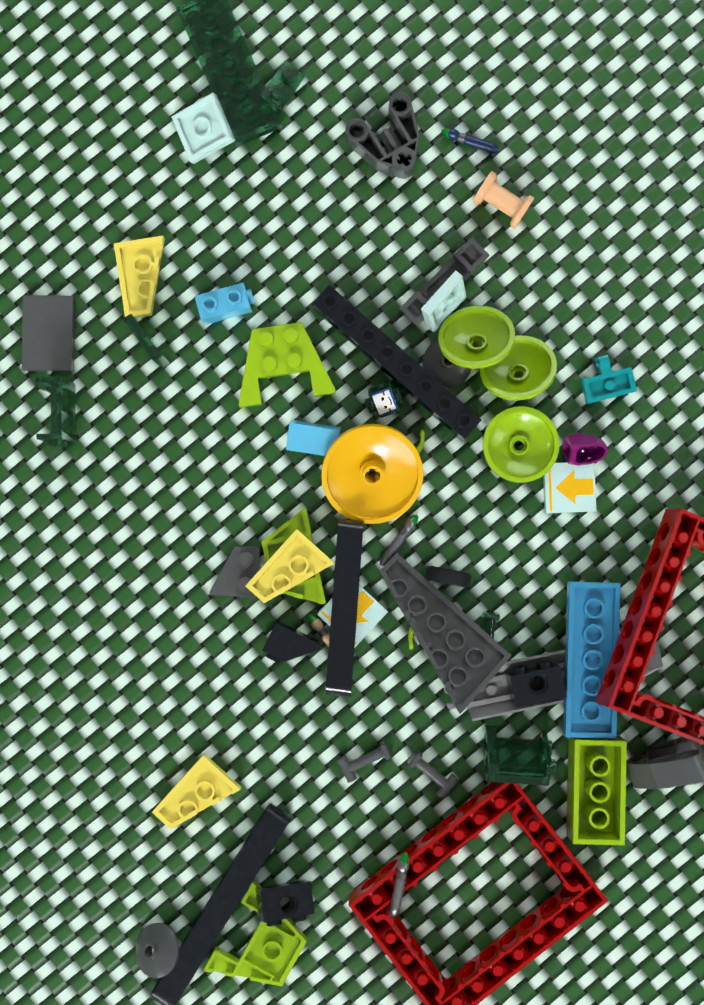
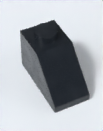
(288, 643)

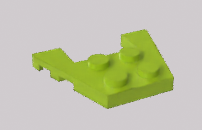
(281, 352)
(268, 953)

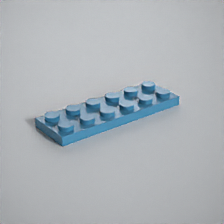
(589, 644)

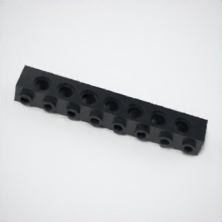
(395, 363)

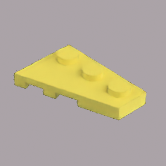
(138, 273)
(289, 566)
(198, 789)

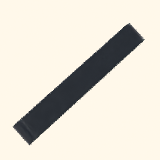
(344, 607)

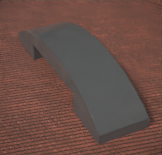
(464, 261)

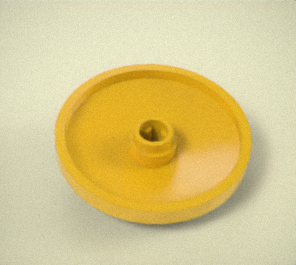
(375, 495)

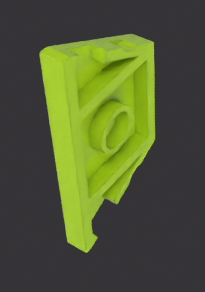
(311, 588)

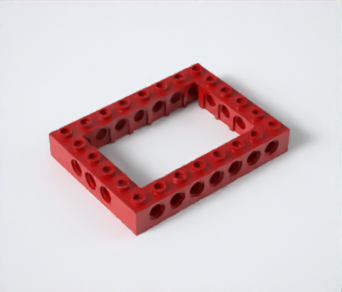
(642, 625)
(514, 948)

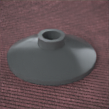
(447, 375)
(165, 950)

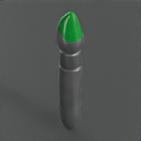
(409, 526)
(403, 866)

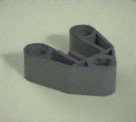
(372, 152)
(668, 765)

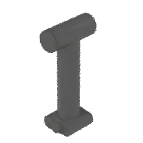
(349, 767)
(446, 785)

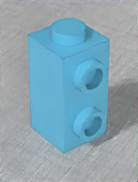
(224, 303)

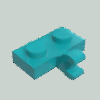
(607, 383)

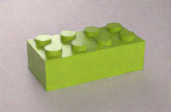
(596, 790)

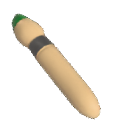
(318, 626)

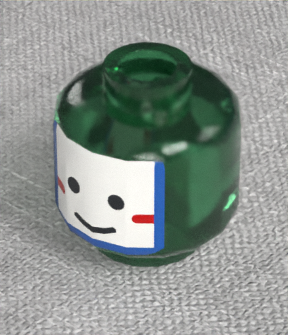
(384, 399)

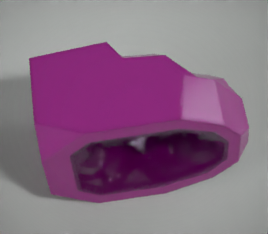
(583, 449)

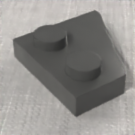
(237, 572)

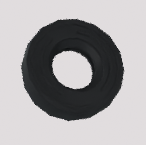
(448, 576)

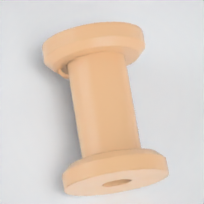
(503, 199)

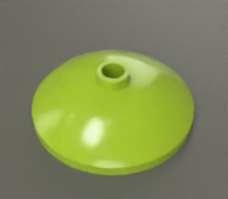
(476, 337)
(529, 360)
(538, 443)

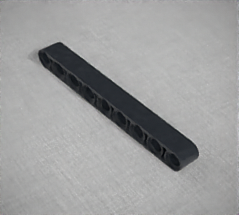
(222, 904)

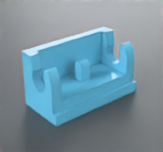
(311, 437)

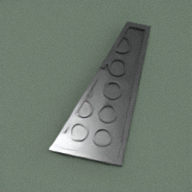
(451, 640)

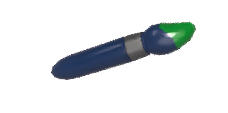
(454, 135)

